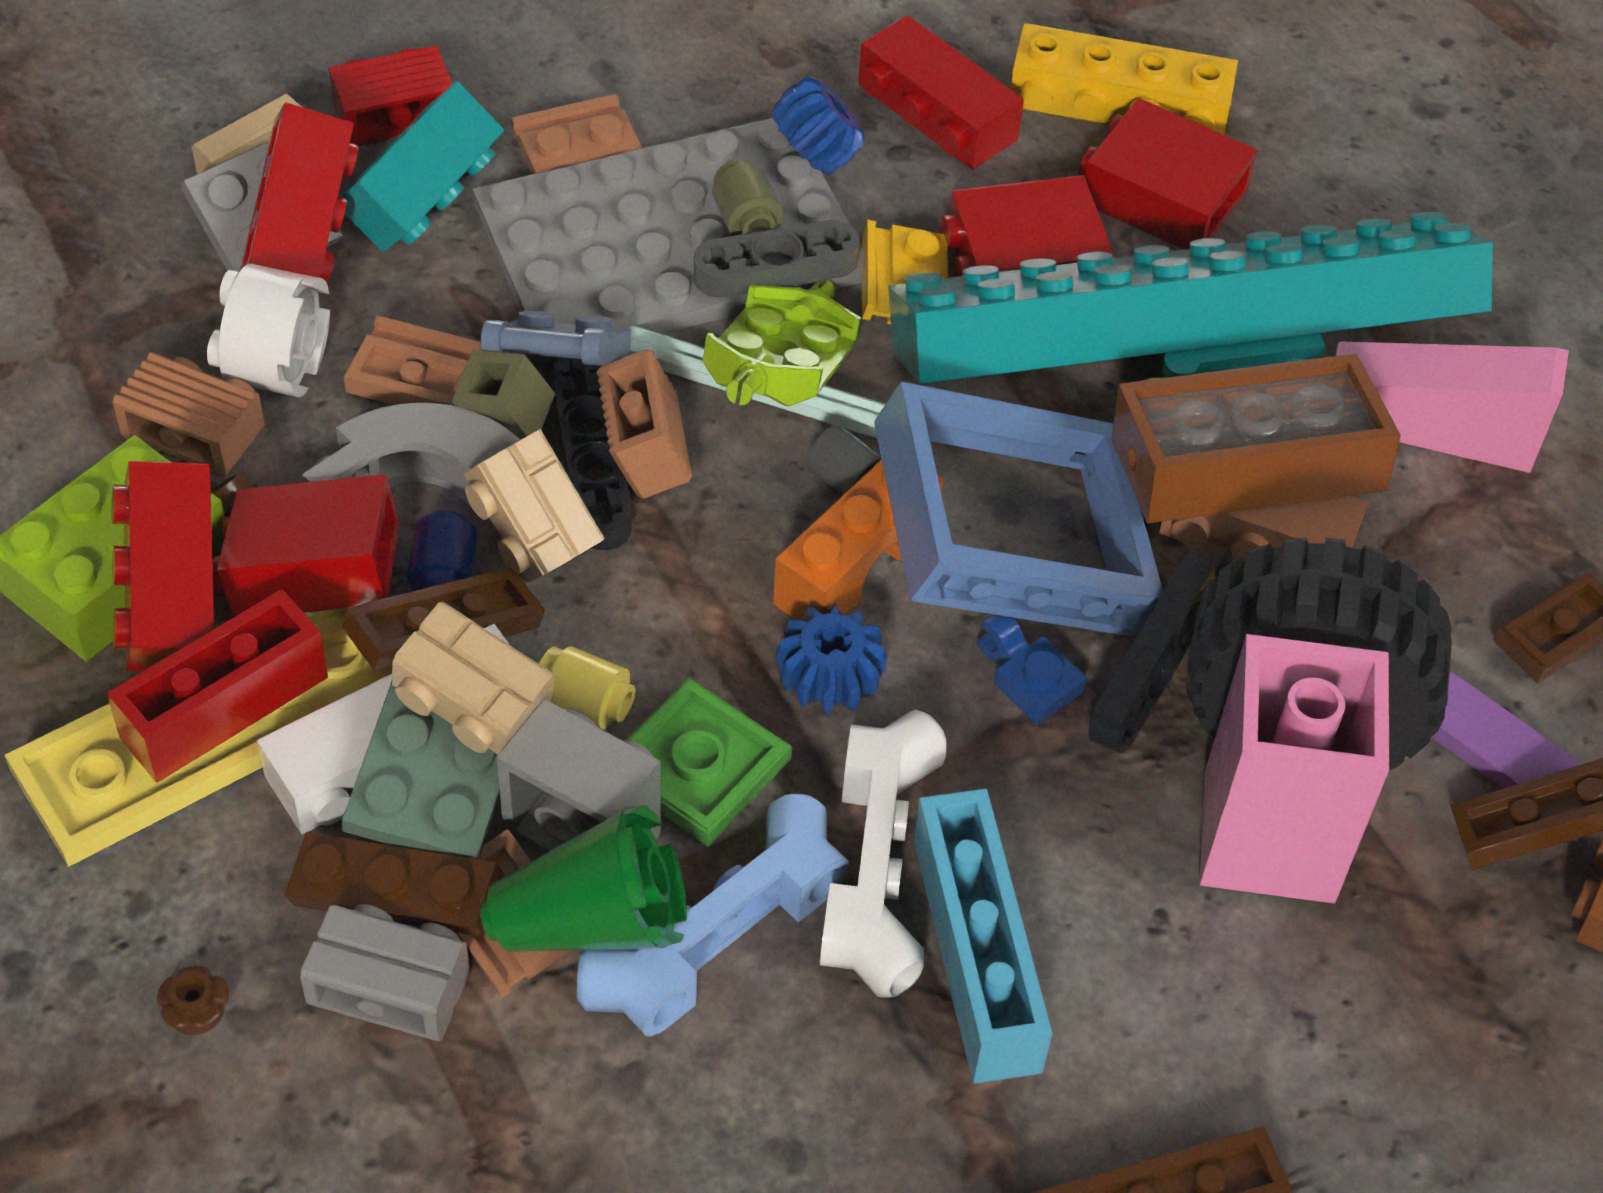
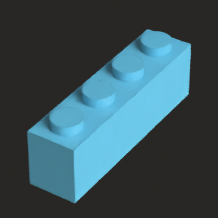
(981, 937)

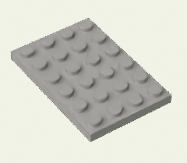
(625, 228)

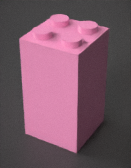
(1295, 768)

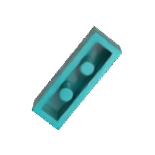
(422, 168)

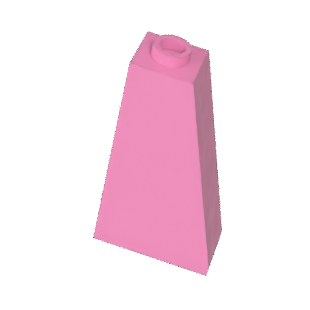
(1468, 398)

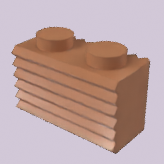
(189, 412)
(644, 424)

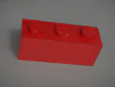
(940, 92)
(300, 192)
(162, 560)
(218, 685)

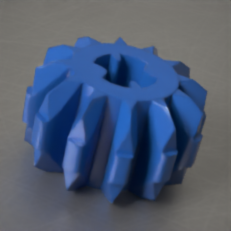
(818, 125)
(831, 658)

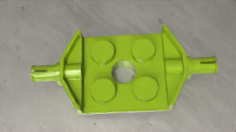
(782, 344)

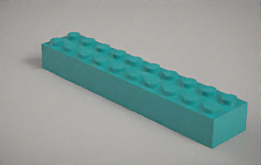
(1188, 297)

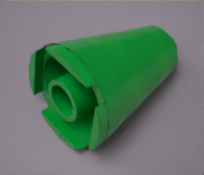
(592, 892)

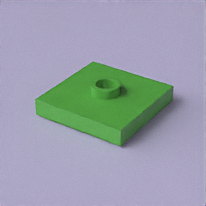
(708, 759)

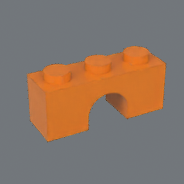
(838, 550)

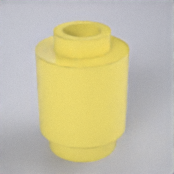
(589, 685)

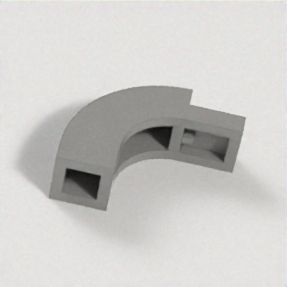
(414, 445)

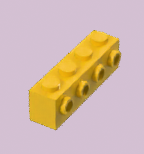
(1104, 76)

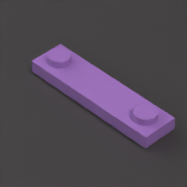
(1495, 739)

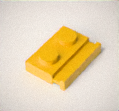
(892, 257)

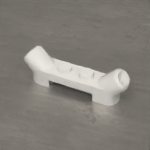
(857, 924)

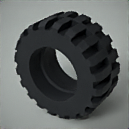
(1332, 599)

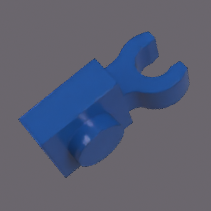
(1031, 676)

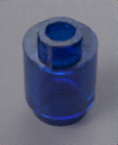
(441, 550)

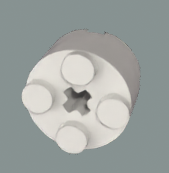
(270, 328)

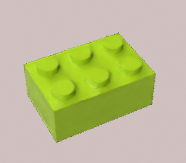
(62, 552)

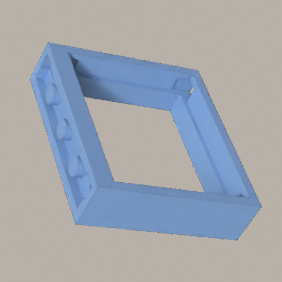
(1000, 582)

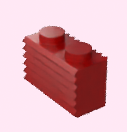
(387, 91)

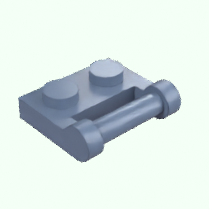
(537, 334)

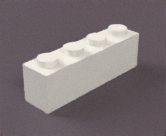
(320, 755)

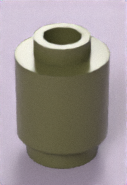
(746, 198)

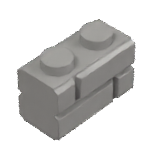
(386, 970)

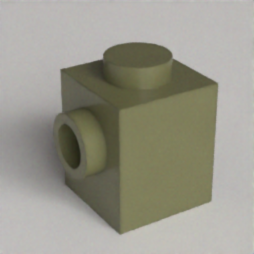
(505, 390)

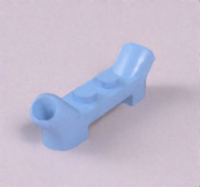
(661, 983)

